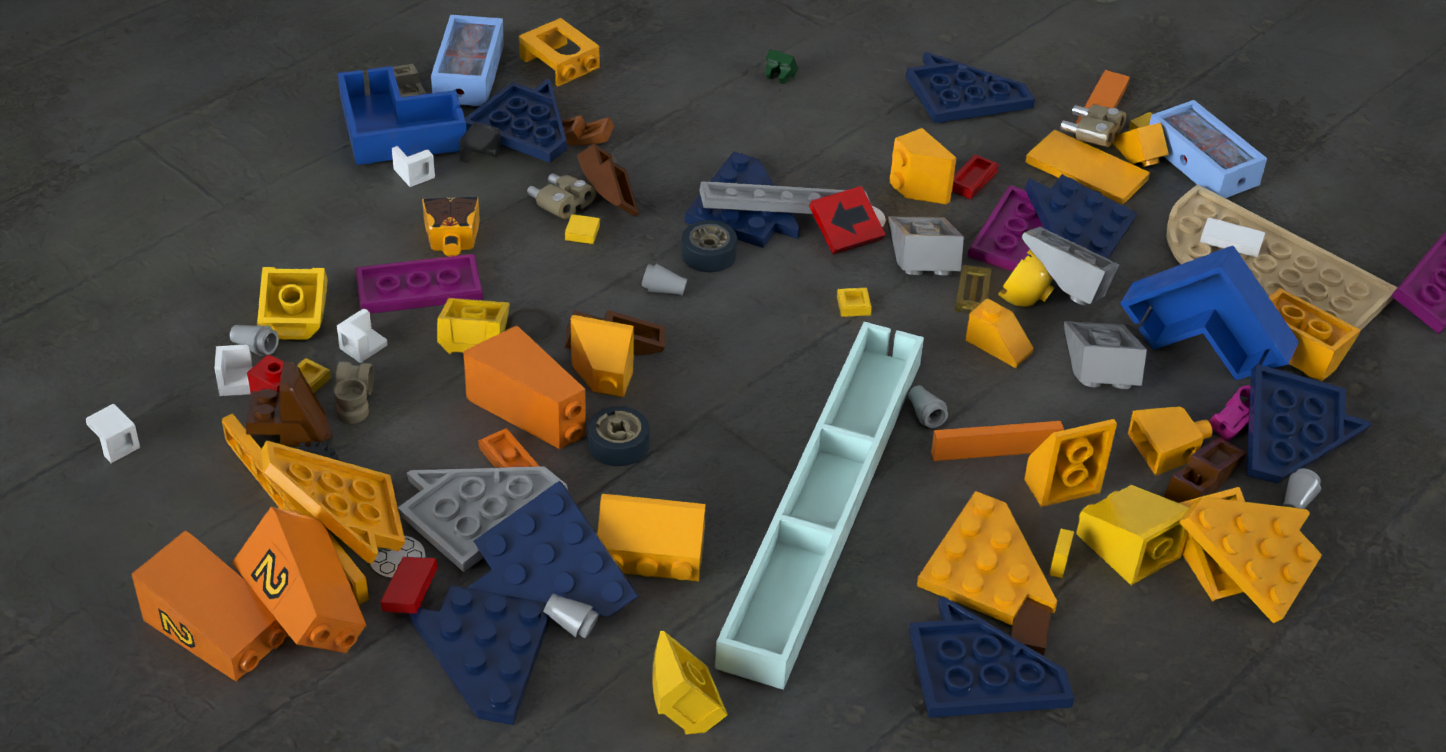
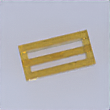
(975, 271)

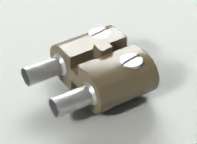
(1097, 125)
(564, 196)

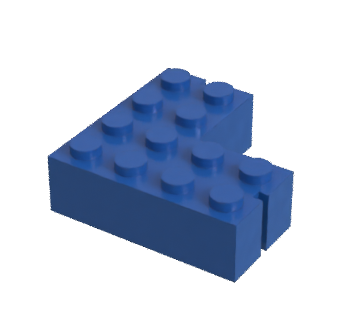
(388, 120)
(1217, 299)

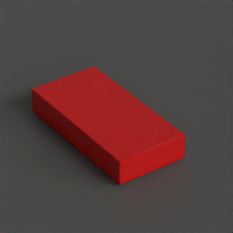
(974, 176)
(409, 585)

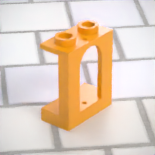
(545, 39)

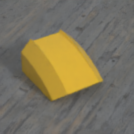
(292, 301)
(470, 322)
(685, 688)

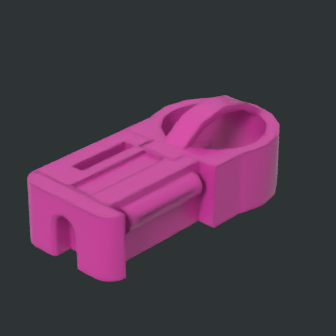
(1233, 416)

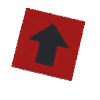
(847, 220)

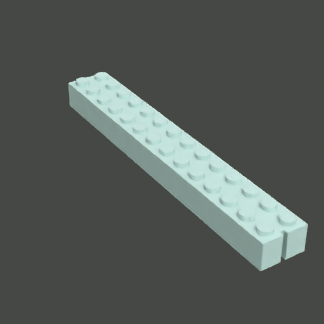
(818, 509)

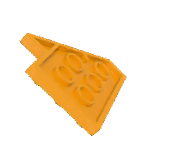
(343, 496)
(1256, 548)
(986, 563)

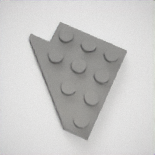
(466, 503)

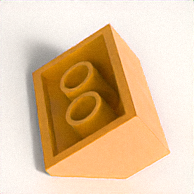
(1320, 335)
(653, 535)

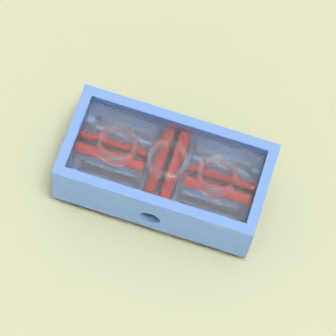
(469, 58)
(1209, 150)

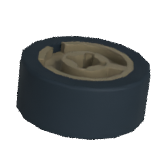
(709, 246)
(618, 436)

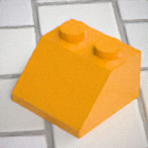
(922, 168)

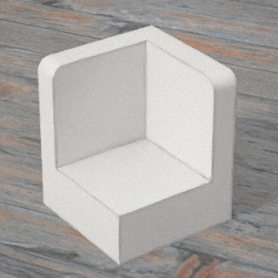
(414, 168)
(358, 338)
(231, 369)
(115, 432)

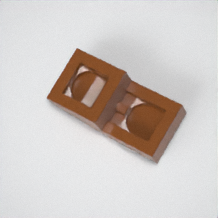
(580, 133)

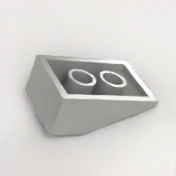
(926, 244)
(1073, 267)
(1105, 354)

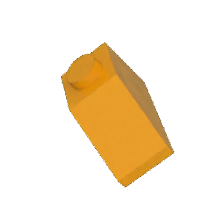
(1142, 144)
(998, 333)

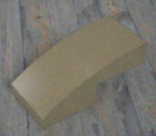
(408, 80)

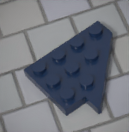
(962, 91)
(526, 120)
(1080, 214)
(749, 225)
(1294, 423)
(549, 551)
(486, 647)
(980, 669)

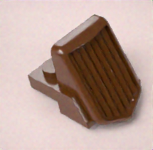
(289, 413)

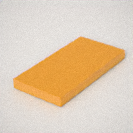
(1087, 165)

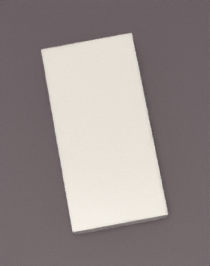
(1227, 234)

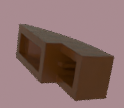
(608, 178)
(648, 336)
(1205, 471)

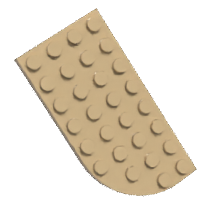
(1282, 261)

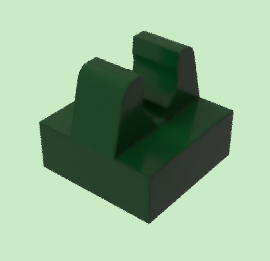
(781, 63)

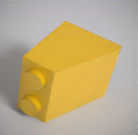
(1134, 531)

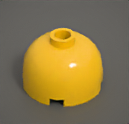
(1027, 283)

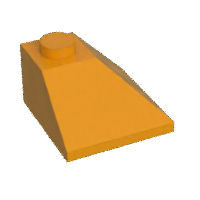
(602, 354)

